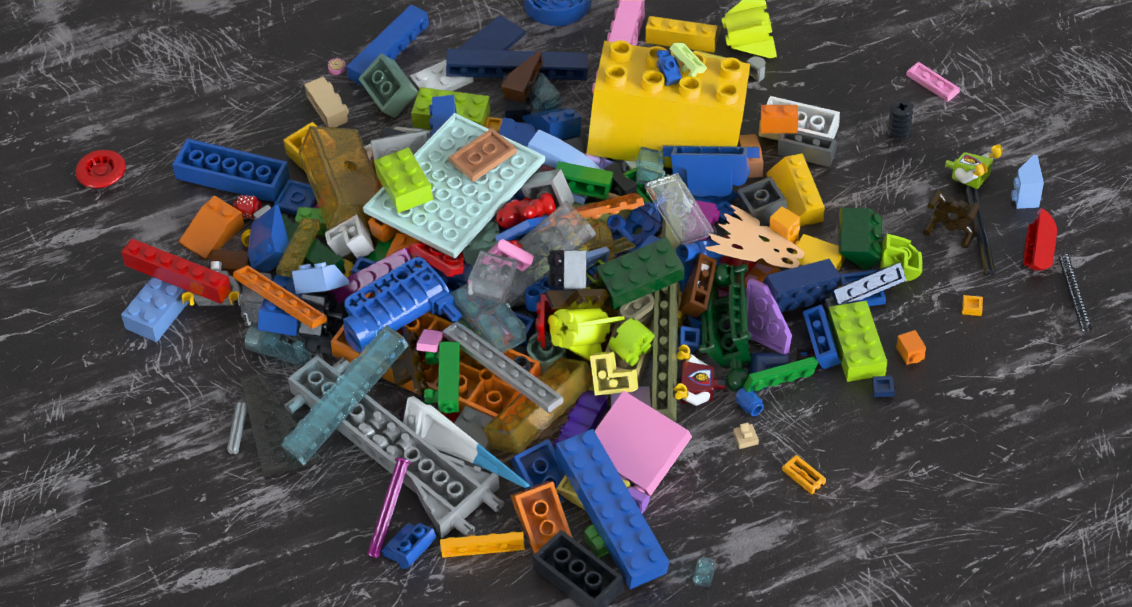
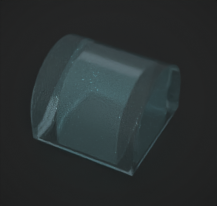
(704, 572)

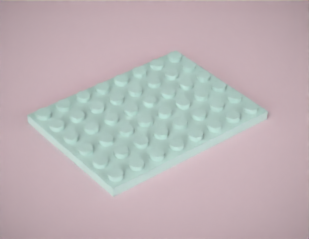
(458, 204)

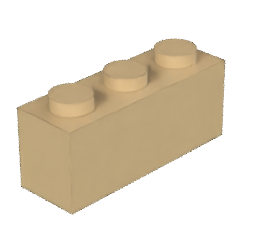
(326, 102)

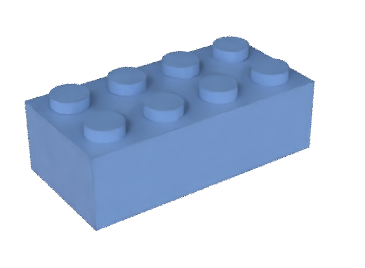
(154, 309)

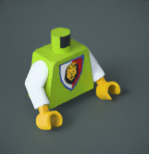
(972, 168)

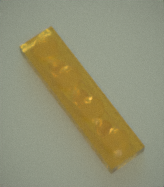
(298, 246)

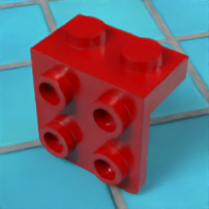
(543, 311)

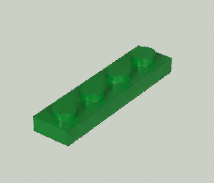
(781, 374)

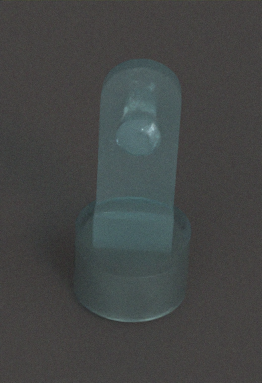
(269, 344)

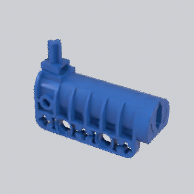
(397, 304)

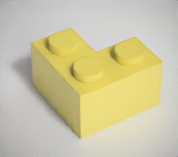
(607, 378)

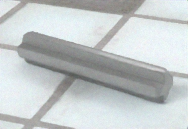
(237, 428)

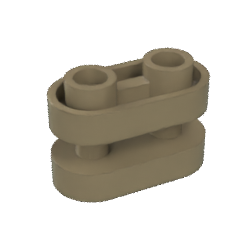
(641, 309)

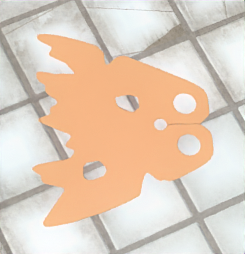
(747, 235)

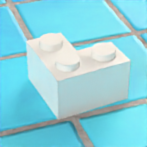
(350, 237)

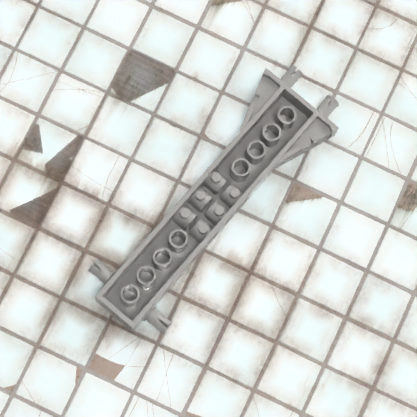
(441, 482)

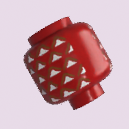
(247, 206)

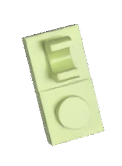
(685, 55)

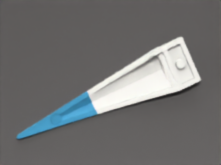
(449, 438)

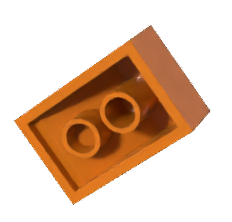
(212, 228)
(540, 514)

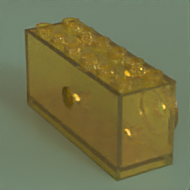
(339, 173)

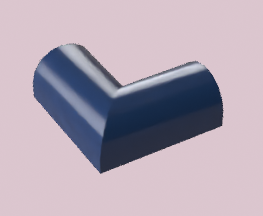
(765, 361)

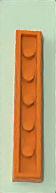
(280, 297)

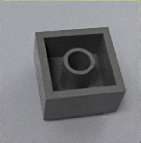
(761, 199)

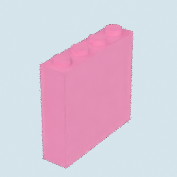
(641, 442)

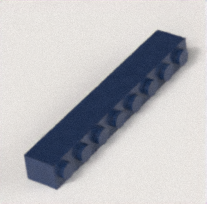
(495, 62)

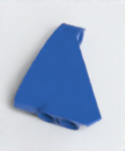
(688, 255)

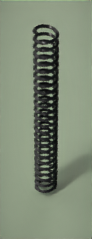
(1070, 292)

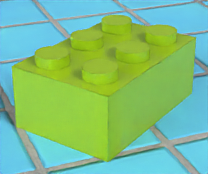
(403, 180)

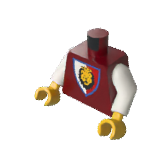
(697, 379)

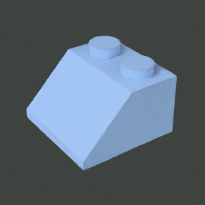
(1028, 185)
(318, 278)

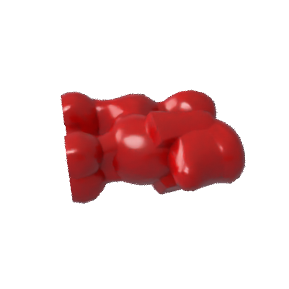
(520, 211)

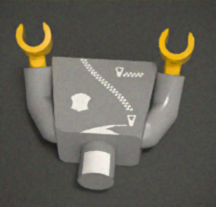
(202, 301)

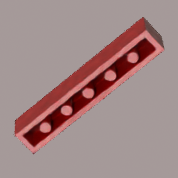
(176, 271)

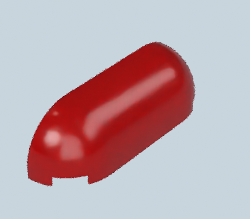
(1040, 242)

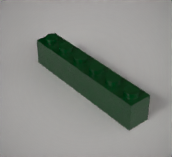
(317, 252)

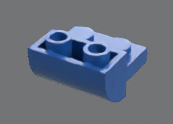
(409, 544)

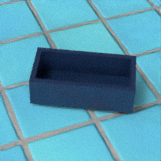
(803, 284)

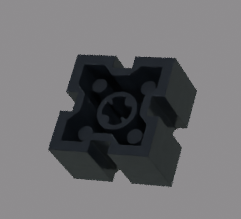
(323, 302)

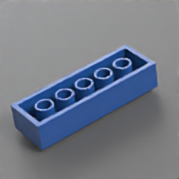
(231, 170)

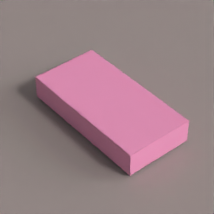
(429, 340)

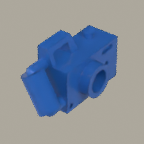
(668, 67)

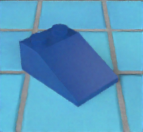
(558, 122)
(267, 240)
(539, 466)

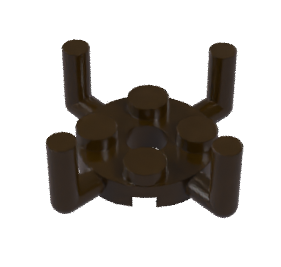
(945, 213)

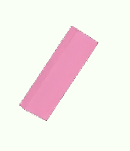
(933, 81)

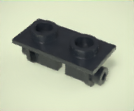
(312, 342)

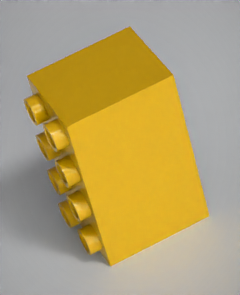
(639, 110)

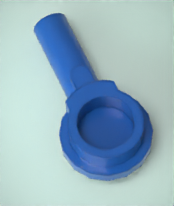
(616, 225)

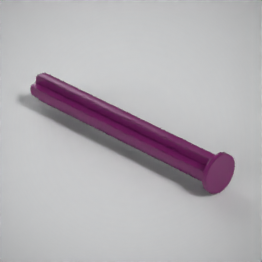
(388, 507)

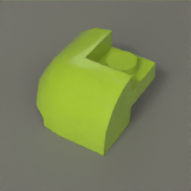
(900, 250)

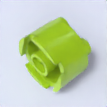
(632, 341)

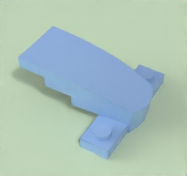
(558, 150)

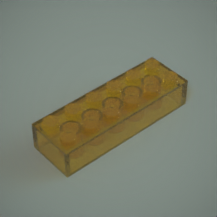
(524, 420)

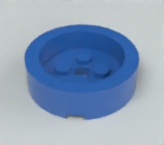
(557, 11)

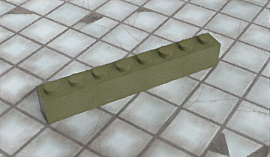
(665, 350)

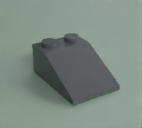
(472, 424)

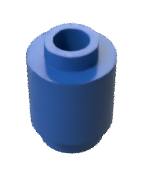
(749, 402)

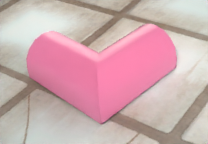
(511, 251)

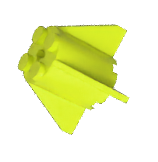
(750, 28)
(580, 330)

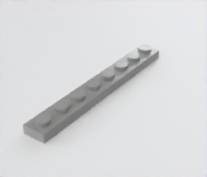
(503, 367)

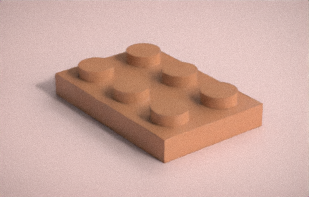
(482, 154)

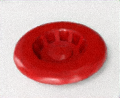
(100, 168)

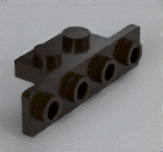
(579, 299)
(409, 364)

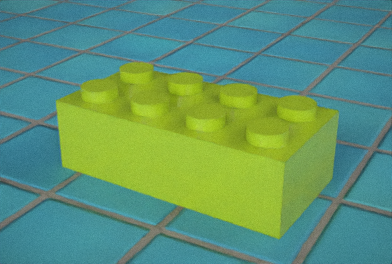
(468, 105)
(857, 341)

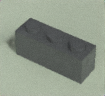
(815, 148)

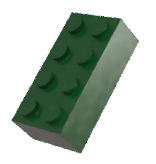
(640, 272)

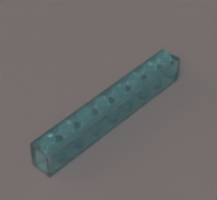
(344, 394)

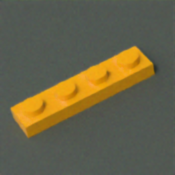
(482, 544)

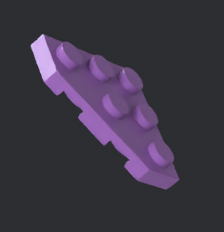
(765, 318)

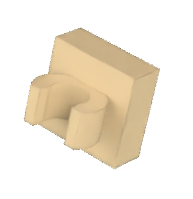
(745, 436)

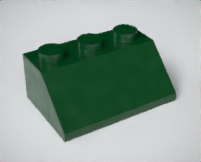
(860, 236)

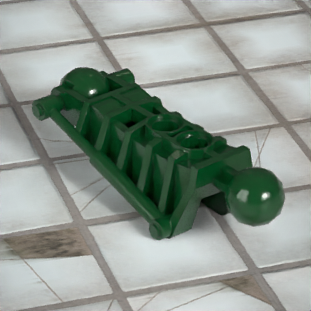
(715, 332)

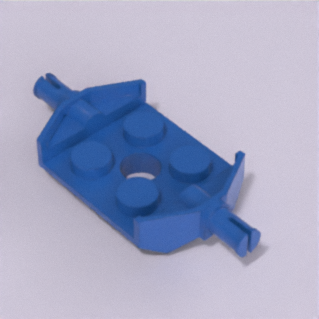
(643, 217)

